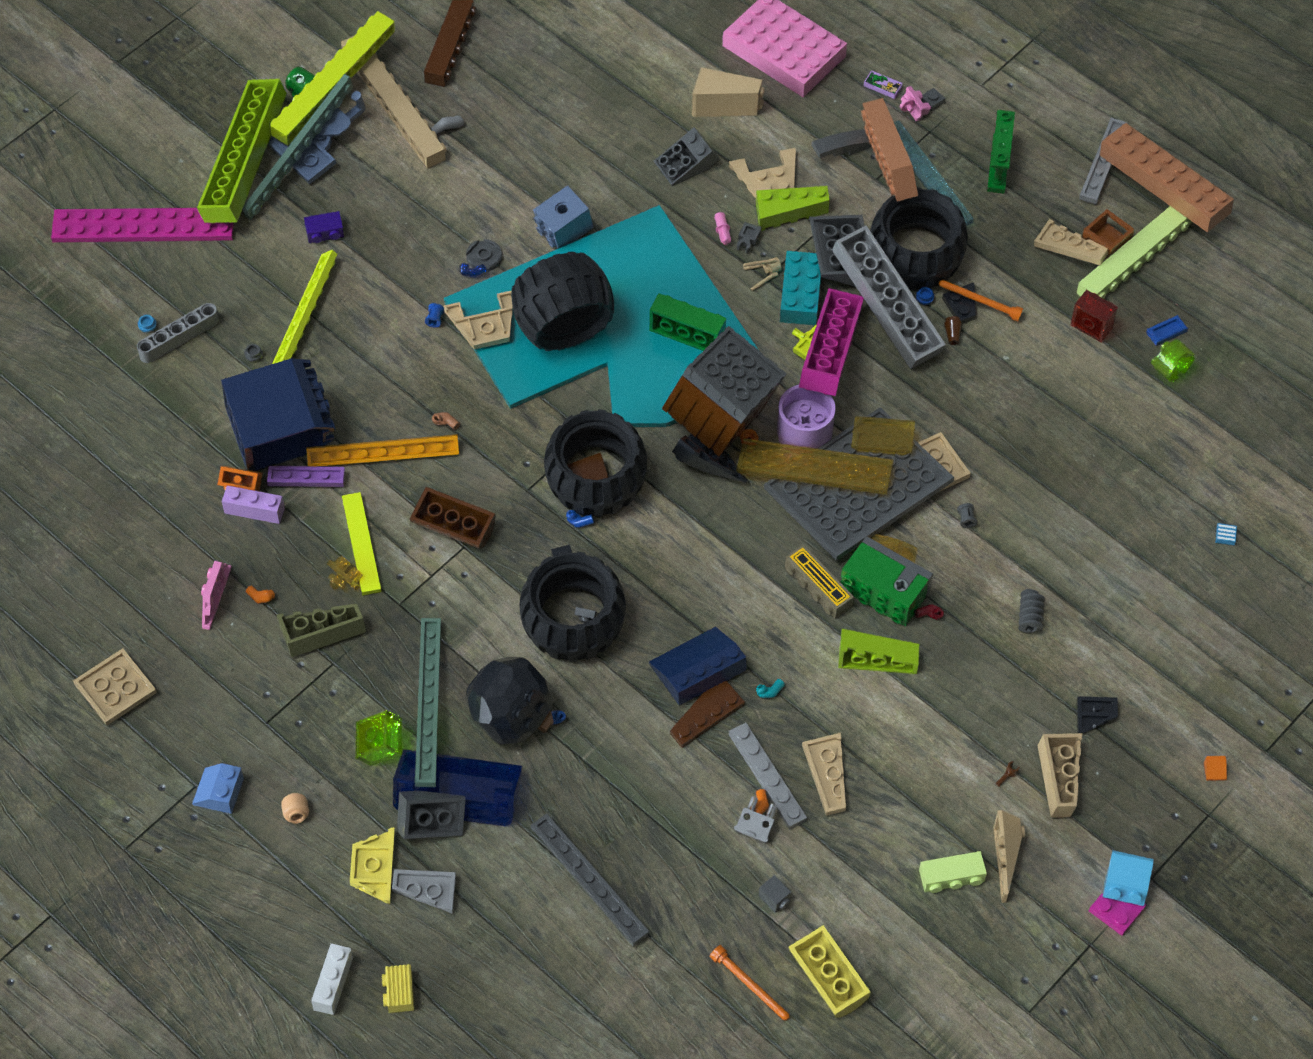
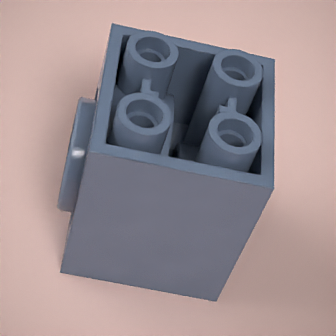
(562, 218)

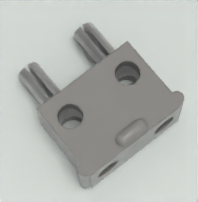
(754, 826)

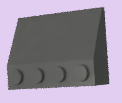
(825, 233)

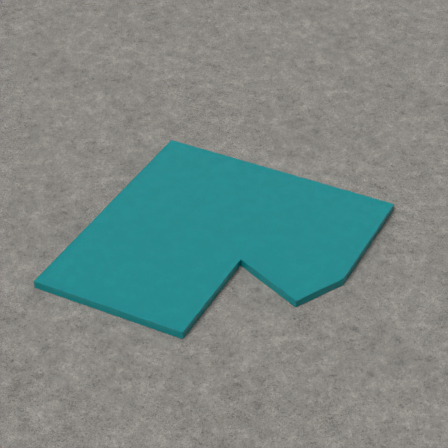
(639, 261)

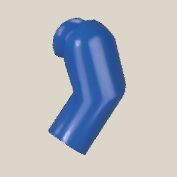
(578, 521)

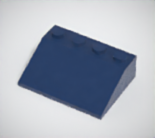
(699, 665)

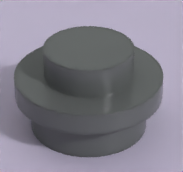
(253, 352)

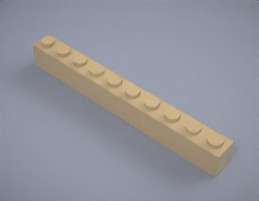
(401, 111)

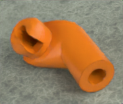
(762, 803)

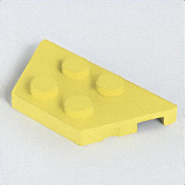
(373, 865)

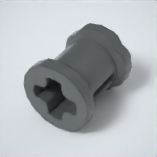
(967, 515)

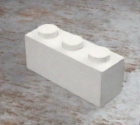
(332, 979)

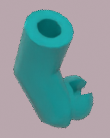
(770, 692)

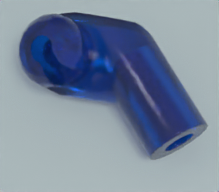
(472, 272)

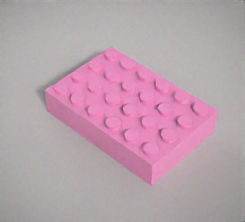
(784, 45)

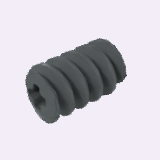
(1031, 611)

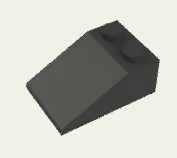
(430, 814)

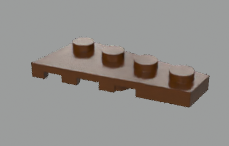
(706, 712)

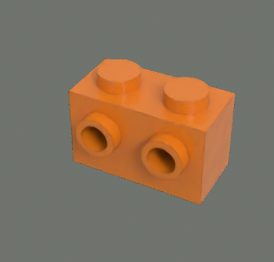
(239, 478)

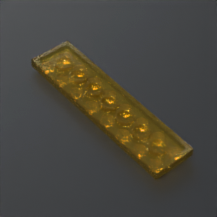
(815, 466)

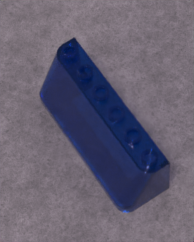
(487, 786)

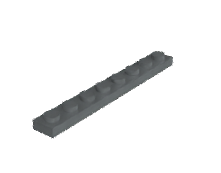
(590, 880)

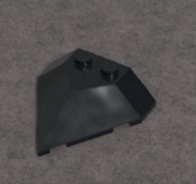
(698, 455)

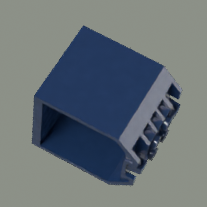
(277, 412)

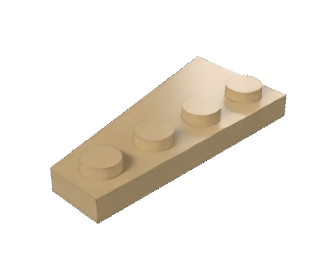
(1061, 241)
(826, 766)

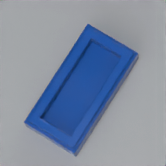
(1166, 330)

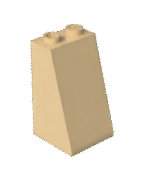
(726, 94)

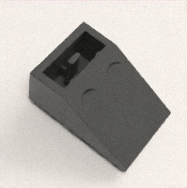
(686, 158)

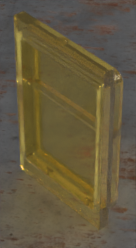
(883, 435)

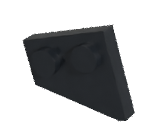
(960, 305)
(1095, 712)

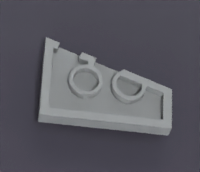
(427, 887)

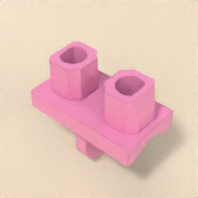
(912, 102)

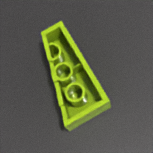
(790, 204)
(877, 653)

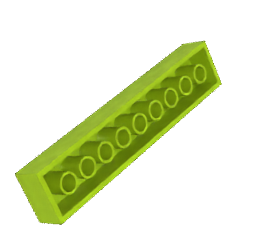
(241, 151)

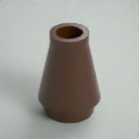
(953, 329)

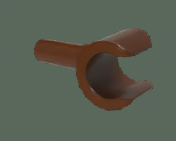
(1009, 773)

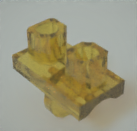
(339, 567)

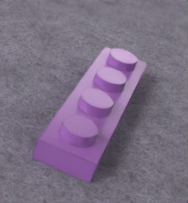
(306, 476)

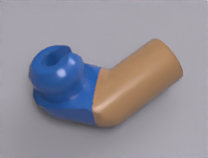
(553, 717)

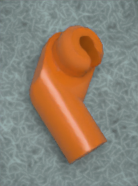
(260, 596)

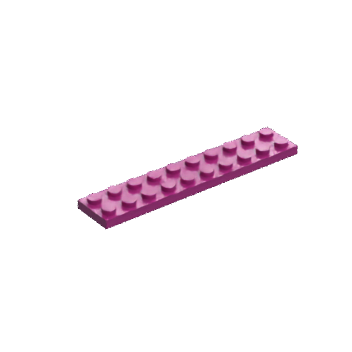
(136, 225)

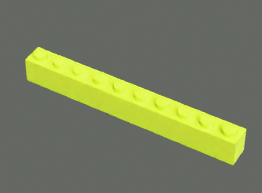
(346, 61)

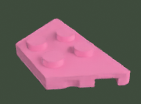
(213, 591)

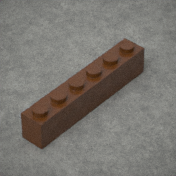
(449, 42)

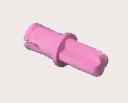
(722, 228)

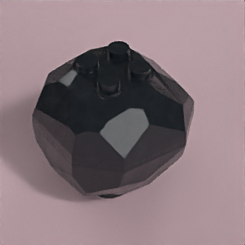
(509, 699)

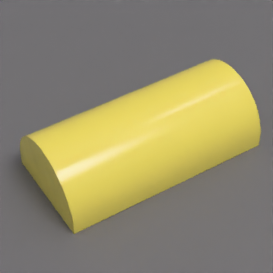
(830, 972)

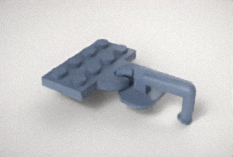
(315, 158)

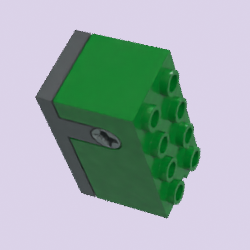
(886, 581)

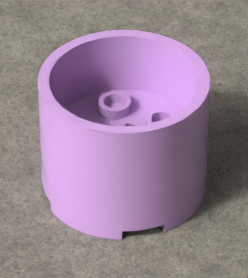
(805, 418)

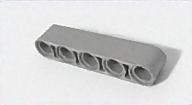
(177, 333)

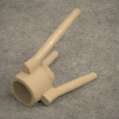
(770, 266)

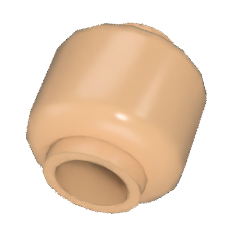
(295, 808)

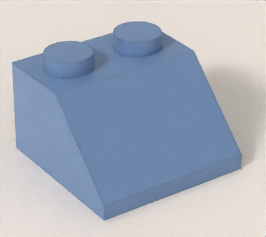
(219, 788)

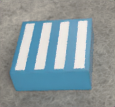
(1226, 534)

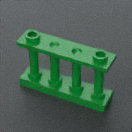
(1001, 151)

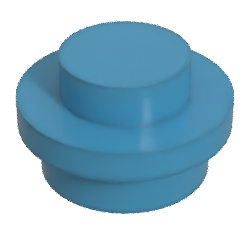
(147, 323)

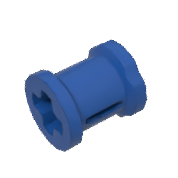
(435, 312)

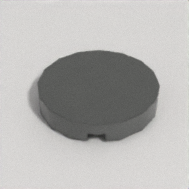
(484, 252)

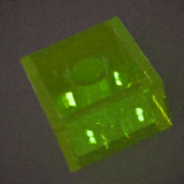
(378, 738)

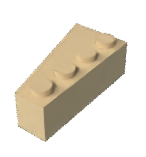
(1060, 770)

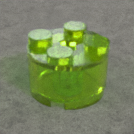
(1173, 359)

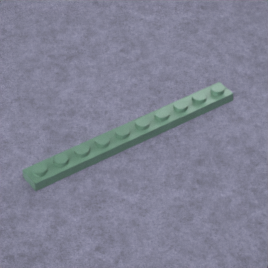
(296, 148)
(428, 703)

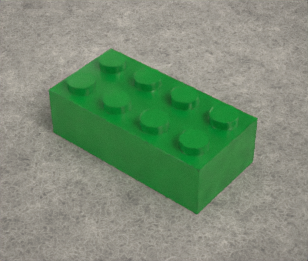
(684, 322)

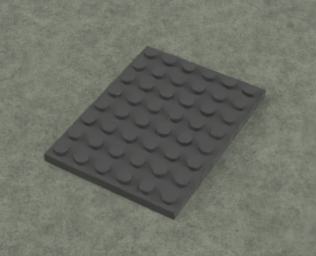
(844, 517)

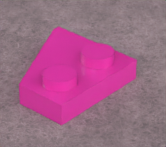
(1116, 913)

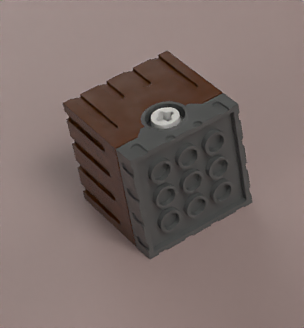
(723, 390)

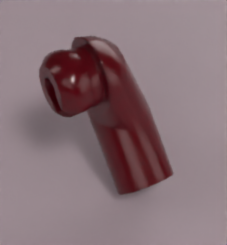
(929, 610)

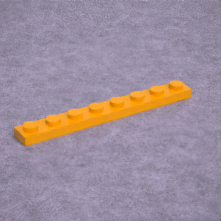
(382, 450)

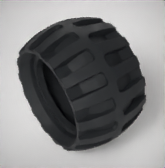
(927, 211)
(562, 301)
(588, 431)
(565, 572)

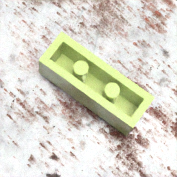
(952, 872)

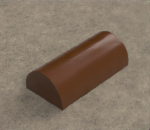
(454, 518)

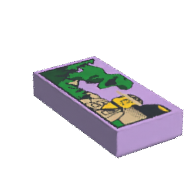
(883, 84)

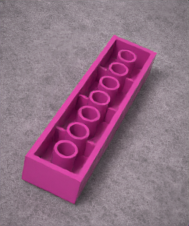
(831, 342)

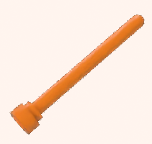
(1013, 312)
(719, 955)

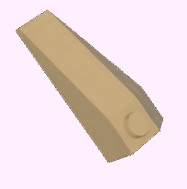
(1008, 838)

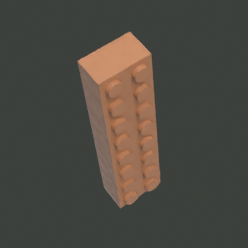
(889, 150)
(1166, 177)

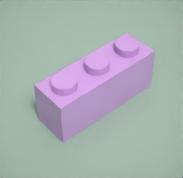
(253, 504)

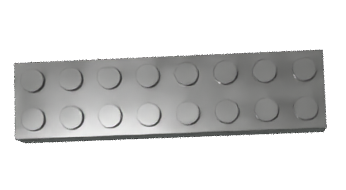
(888, 297)

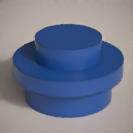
(925, 296)

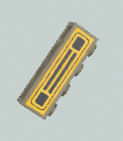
(818, 581)

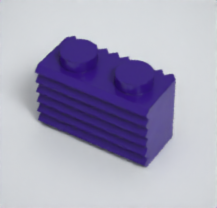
(324, 227)

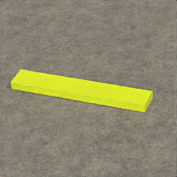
(361, 543)

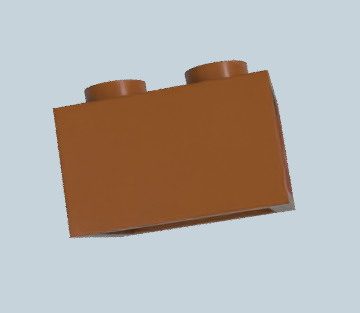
(1105, 234)

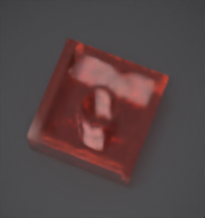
(1093, 316)

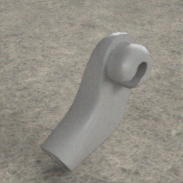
(448, 123)

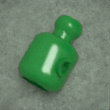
(297, 80)

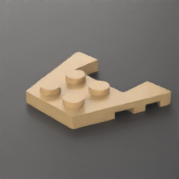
(771, 178)
(484, 328)

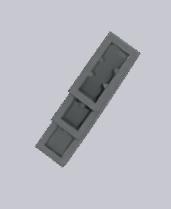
(841, 143)

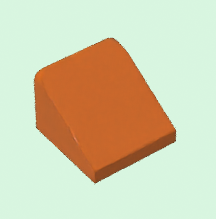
(1215, 768)

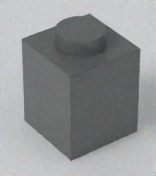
(775, 894)

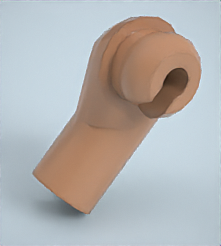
(445, 419)

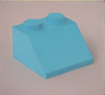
(1128, 878)

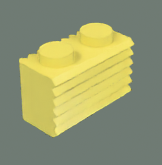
(399, 988)

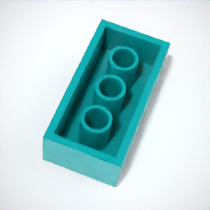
(800, 288)

